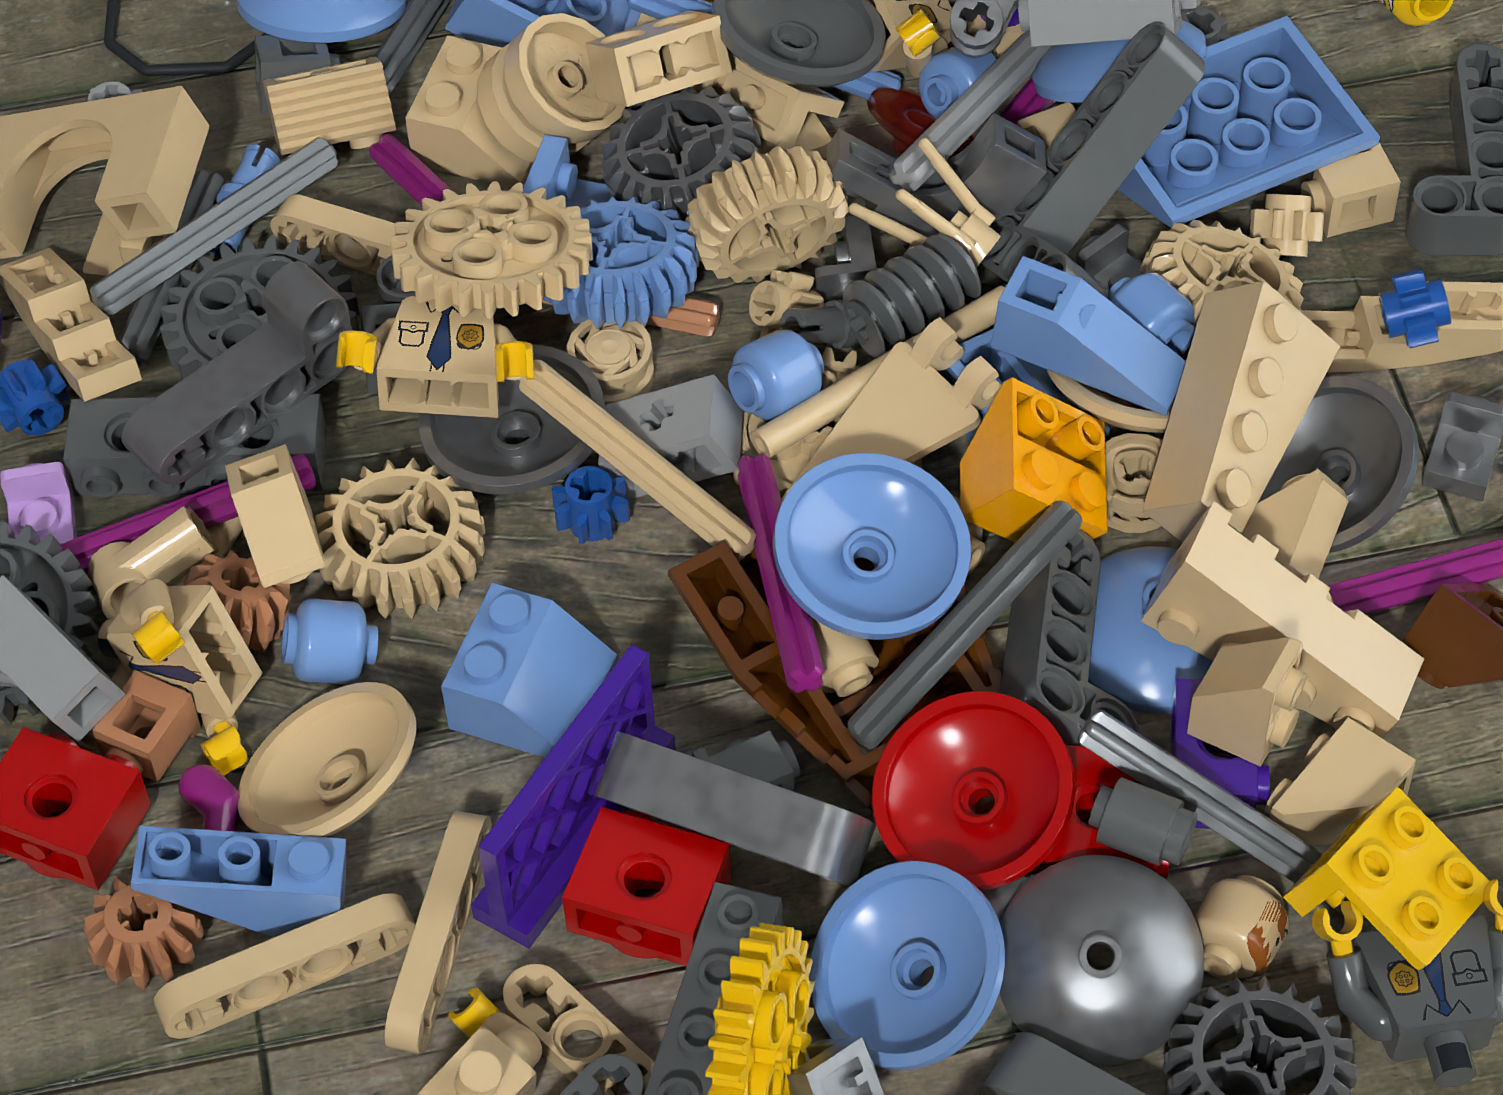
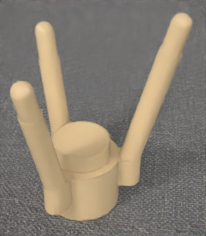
(969, 232)

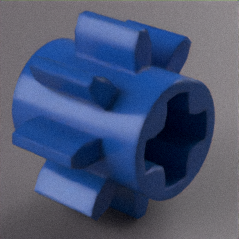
(1415, 308)
(32, 397)
(590, 504)

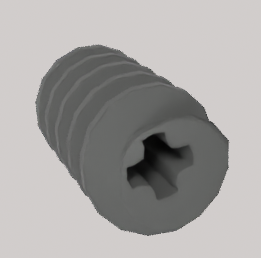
(908, 290)

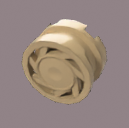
(616, 357)
(1128, 478)

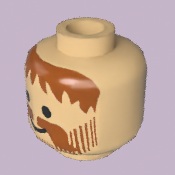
(1241, 927)

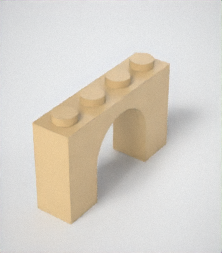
(150, 151)

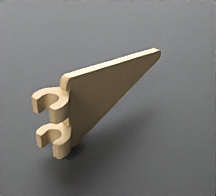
(909, 405)

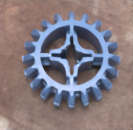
(638, 264)

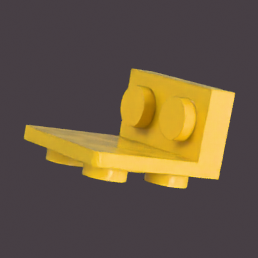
(1398, 877)

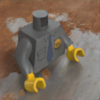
(1426, 1011)

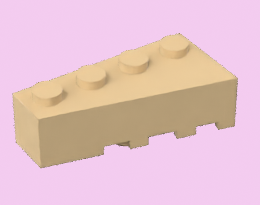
(1236, 405)
(1235, 593)

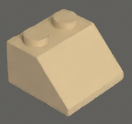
(448, 126)

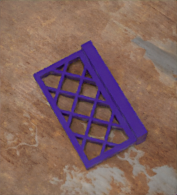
(545, 827)

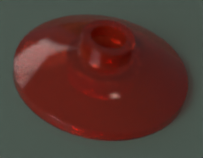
(903, 117)

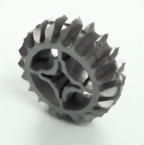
(676, 147)
(1270, 1029)

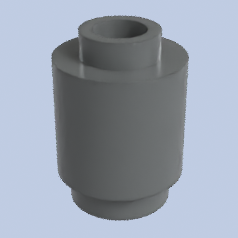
(1142, 822)

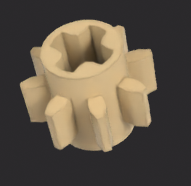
(1287, 224)
(782, 293)

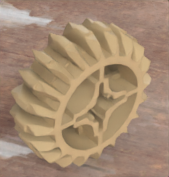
(767, 214)
(1214, 258)
(406, 556)

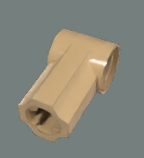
(160, 553)

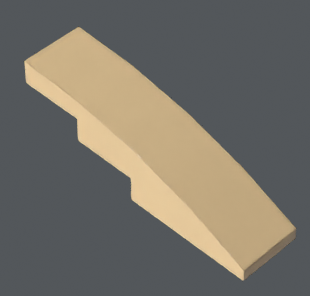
(68, 324)
(1365, 345)

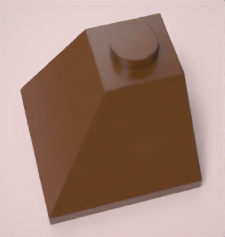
(1460, 636)

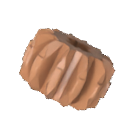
(253, 609)
(140, 935)

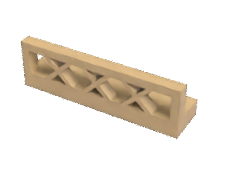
(774, 106)

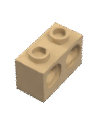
(658, 58)

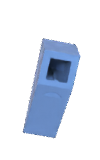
(1083, 336)
(242, 876)

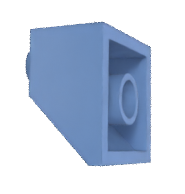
(523, 672)

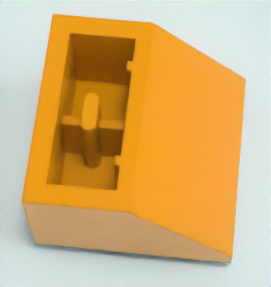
(1028, 458)

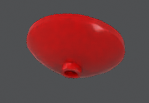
(952, 759)

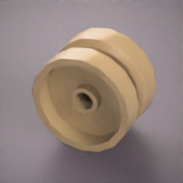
(544, 87)

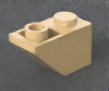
(275, 517)
(1300, 521)
(1249, 698)
(1339, 783)

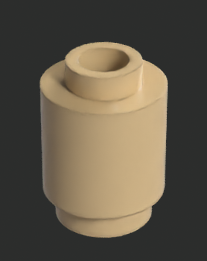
(845, 660)

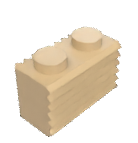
(330, 103)

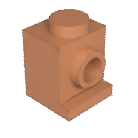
(148, 724)

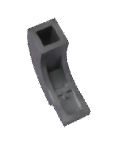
(996, 168)

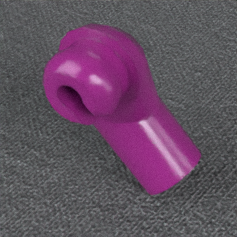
(212, 796)

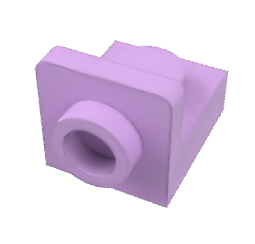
(40, 498)

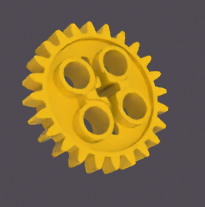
(762, 1015)

